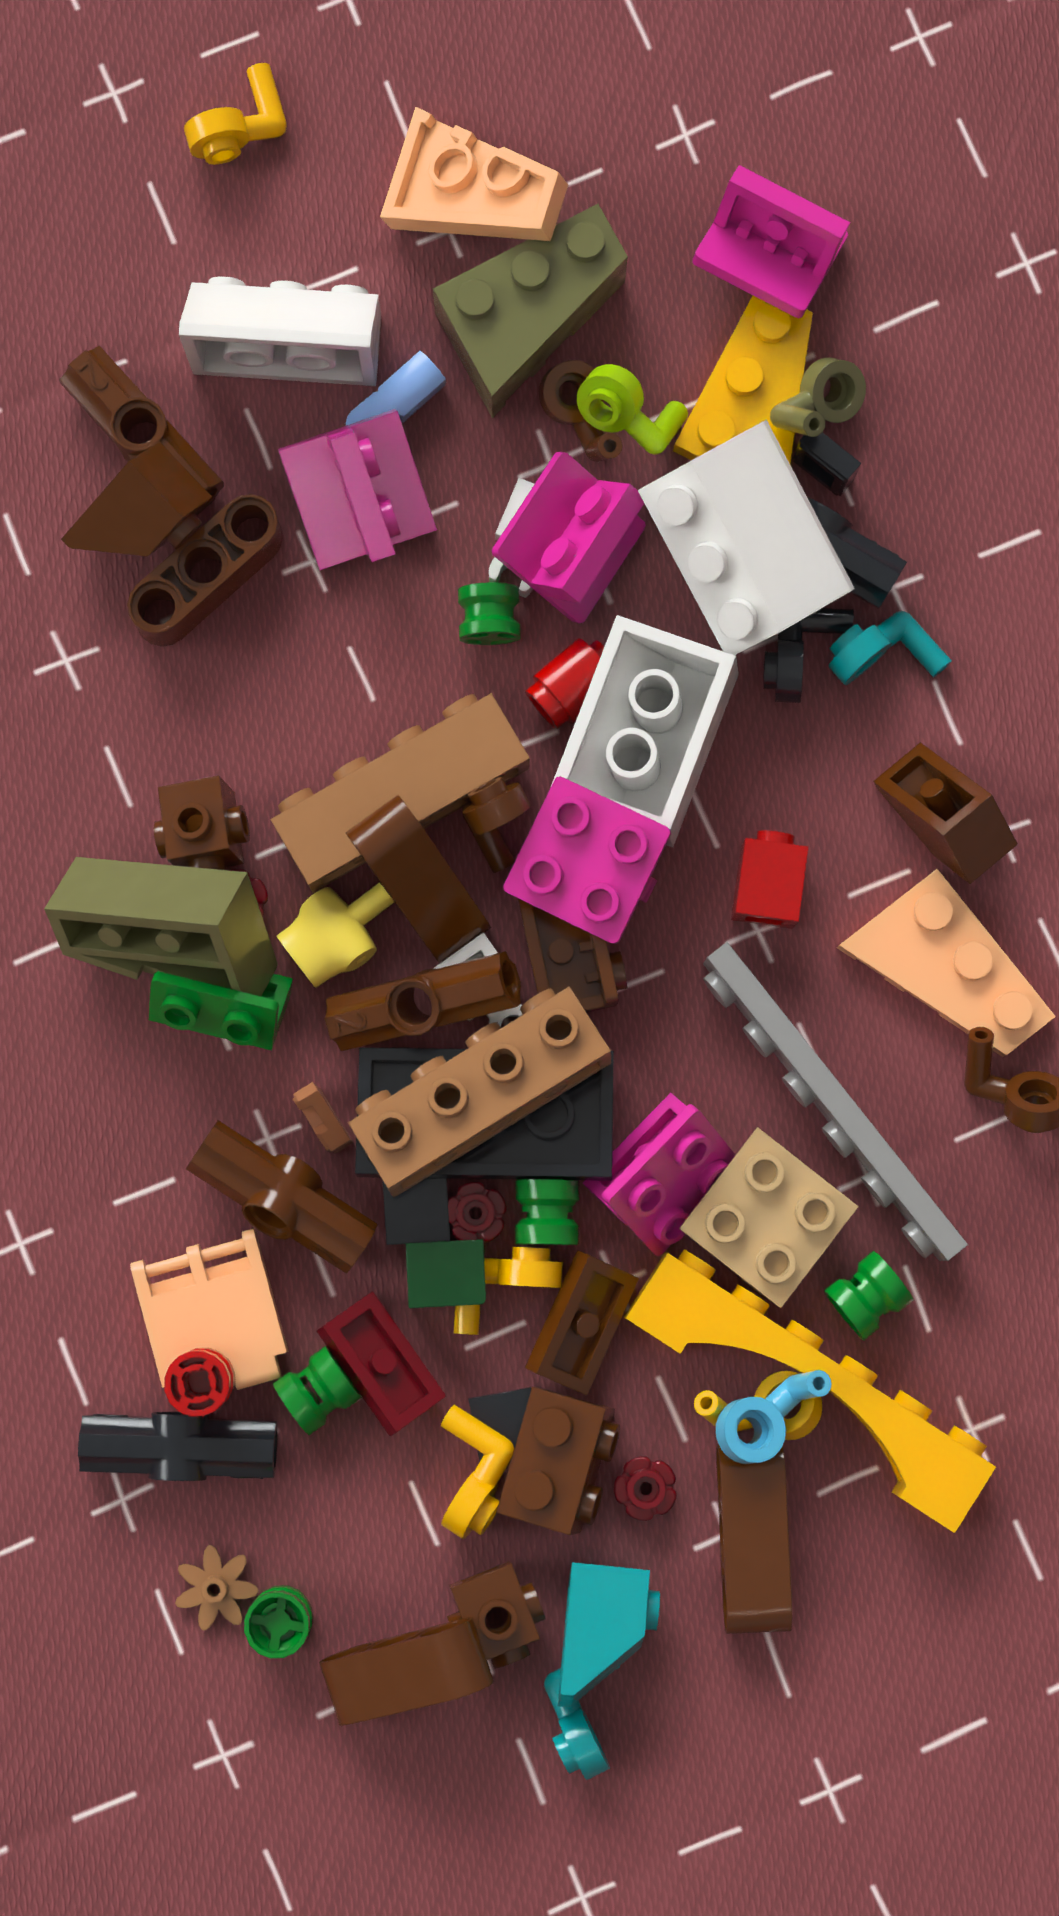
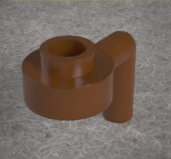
(594, 442)
(489, 809)
(1028, 1097)

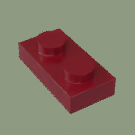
(381, 1363)

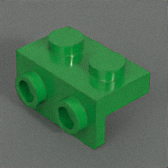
(220, 1010)

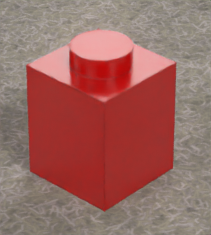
(770, 880)

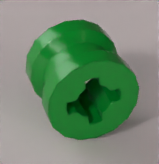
(489, 613)

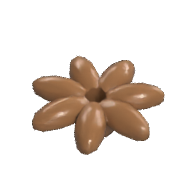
(223, 1577)

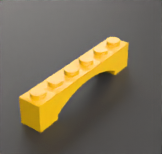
(933, 1469)

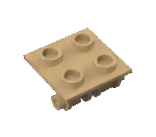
(768, 1217)

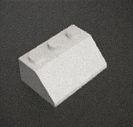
(282, 332)
(746, 539)
(649, 721)

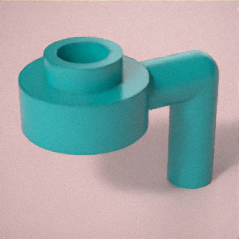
(859, 649)
(578, 1741)

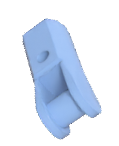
(404, 390)

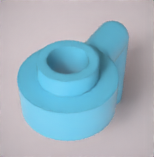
(766, 1417)

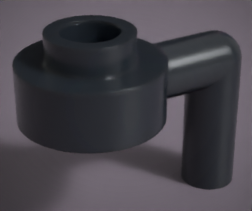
(785, 667)

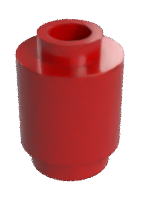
(565, 682)

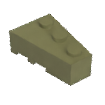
(528, 302)
(164, 921)

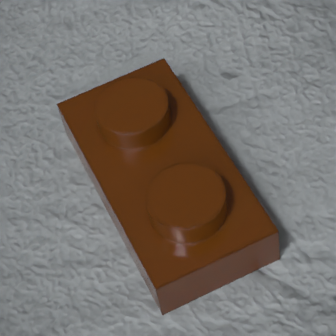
(581, 1322)

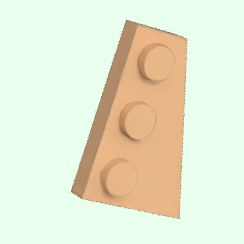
(469, 187)
(951, 963)

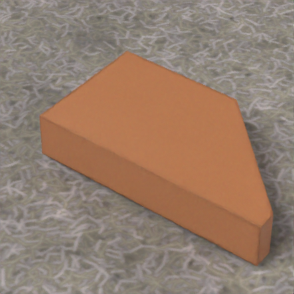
(322, 1118)

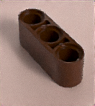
(212, 541)
(418, 878)
(754, 1545)
(406, 1672)

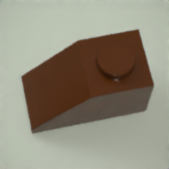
(142, 508)
(947, 812)

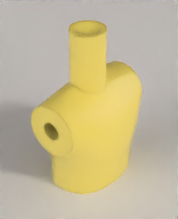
(331, 935)

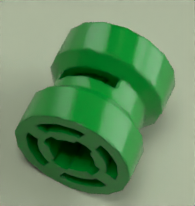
(547, 1211)
(868, 1295)
(328, 1382)
(274, 1631)

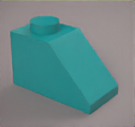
(603, 1624)

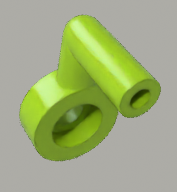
(626, 399)

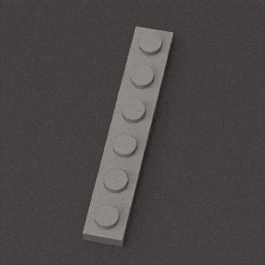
(847, 1125)

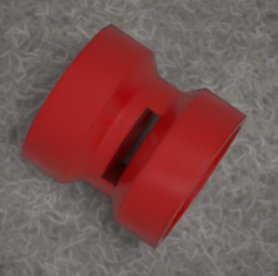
(206, 1373)

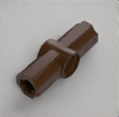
(119, 405)
(455, 994)
(282, 1197)

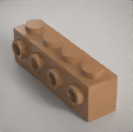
(426, 769)
(480, 1090)

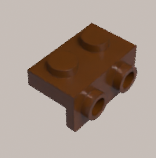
(571, 957)
(559, 1462)

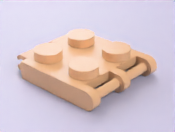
(214, 1308)

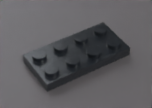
(556, 1142)

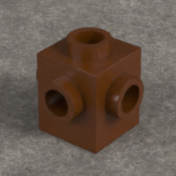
(201, 824)
(499, 1588)

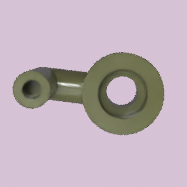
(809, 409)

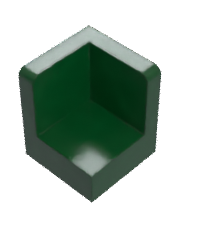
(445, 1273)

